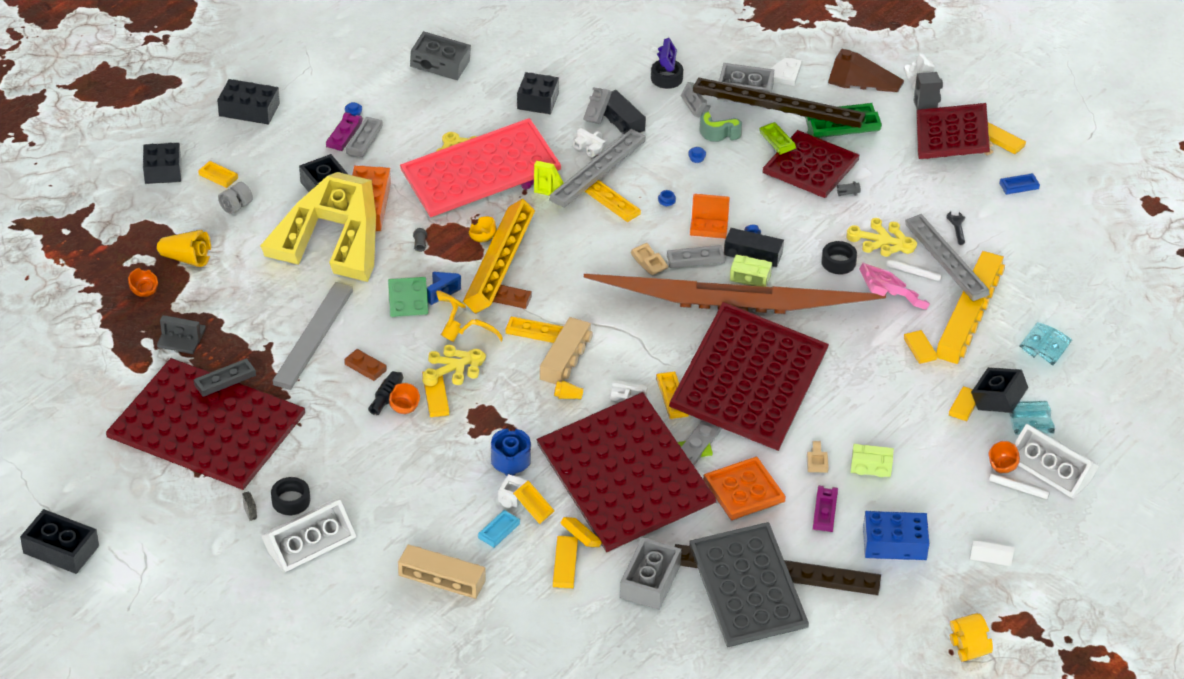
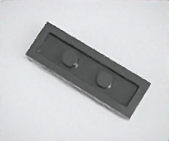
(224, 377)

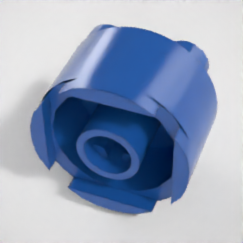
(510, 451)

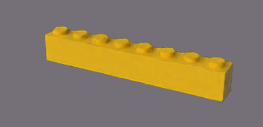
(499, 256)
(968, 312)

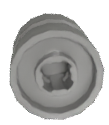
(235, 197)

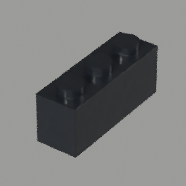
(624, 114)
(754, 246)

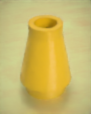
(567, 391)

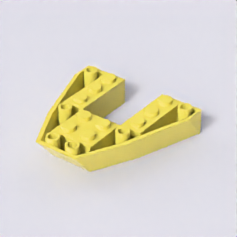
(335, 199)

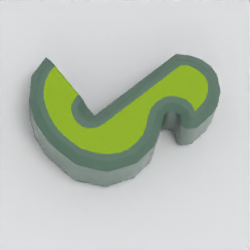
(719, 130)

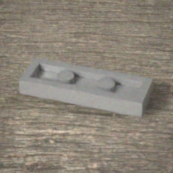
(364, 136)
(695, 256)

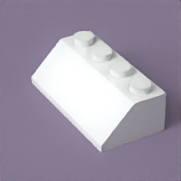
(1054, 461)
(309, 535)

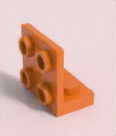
(709, 216)

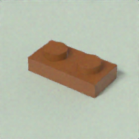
(513, 296)
(365, 364)

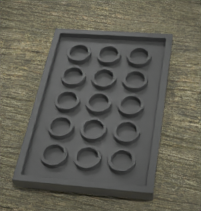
(748, 584)

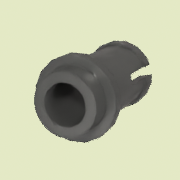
(847, 189)
(420, 239)

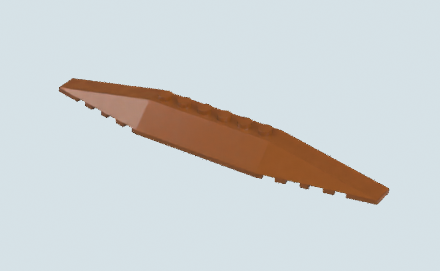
(741, 296)

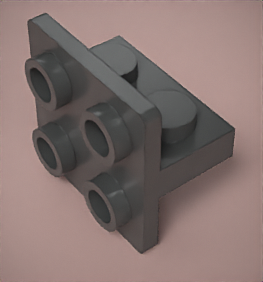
(180, 334)

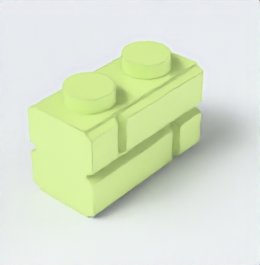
(750, 271)
(872, 460)

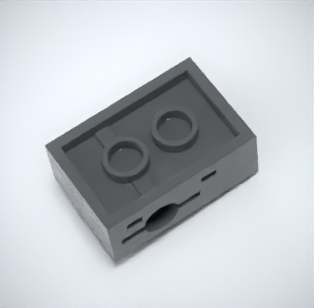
(440, 55)

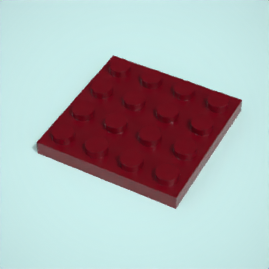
(952, 131)
(812, 165)

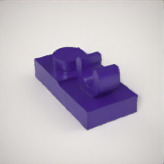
(667, 54)

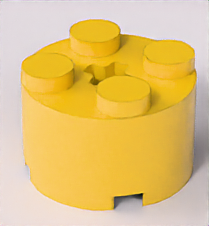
(970, 637)

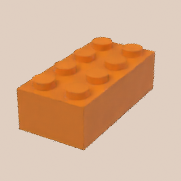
(381, 186)

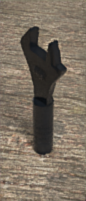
(957, 221)

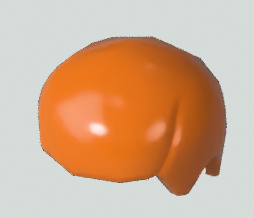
(142, 282)
(404, 398)
(1004, 457)

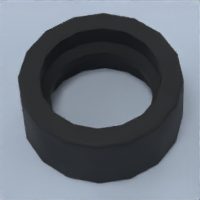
(666, 81)
(839, 248)
(286, 485)

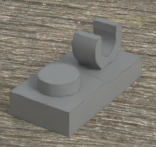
(694, 100)
(597, 105)

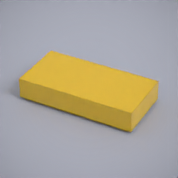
(218, 174)
(920, 346)
(963, 405)
(533, 502)
(580, 532)

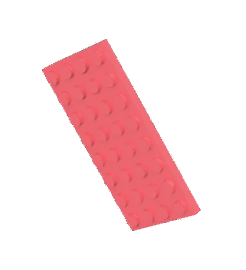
(478, 167)

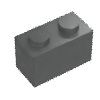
(927, 90)

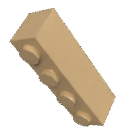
(565, 351)
(441, 571)

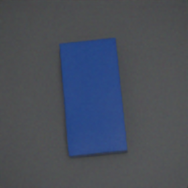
(1019, 183)

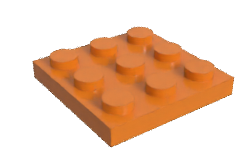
(744, 488)

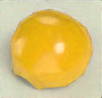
(483, 230)

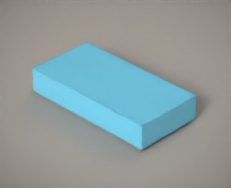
(499, 528)

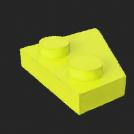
(546, 178)

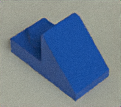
(443, 282)

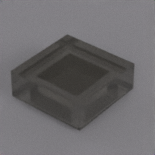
(249, 506)

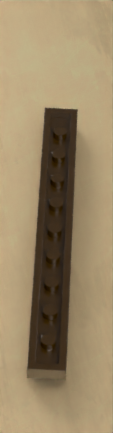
(779, 102)
(815, 575)

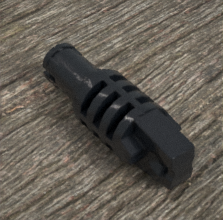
(383, 392)

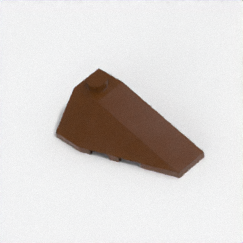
(856, 70)

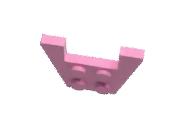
(883, 281)

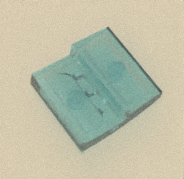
(1045, 342)
(1034, 414)

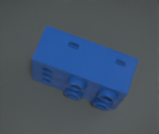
(896, 535)

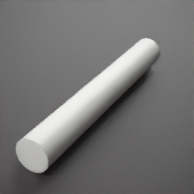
(914, 270)
(1019, 486)

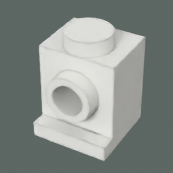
(506, 491)

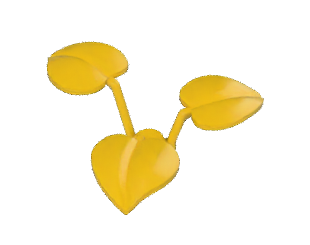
(452, 327)

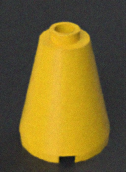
(186, 247)

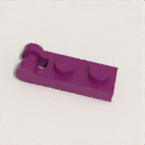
(344, 131)
(825, 509)

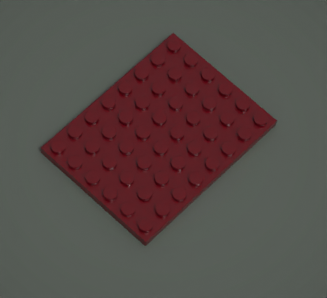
(749, 376)
(216, 435)
(625, 471)

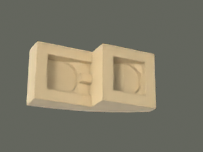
(650, 261)

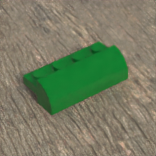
(824, 128)

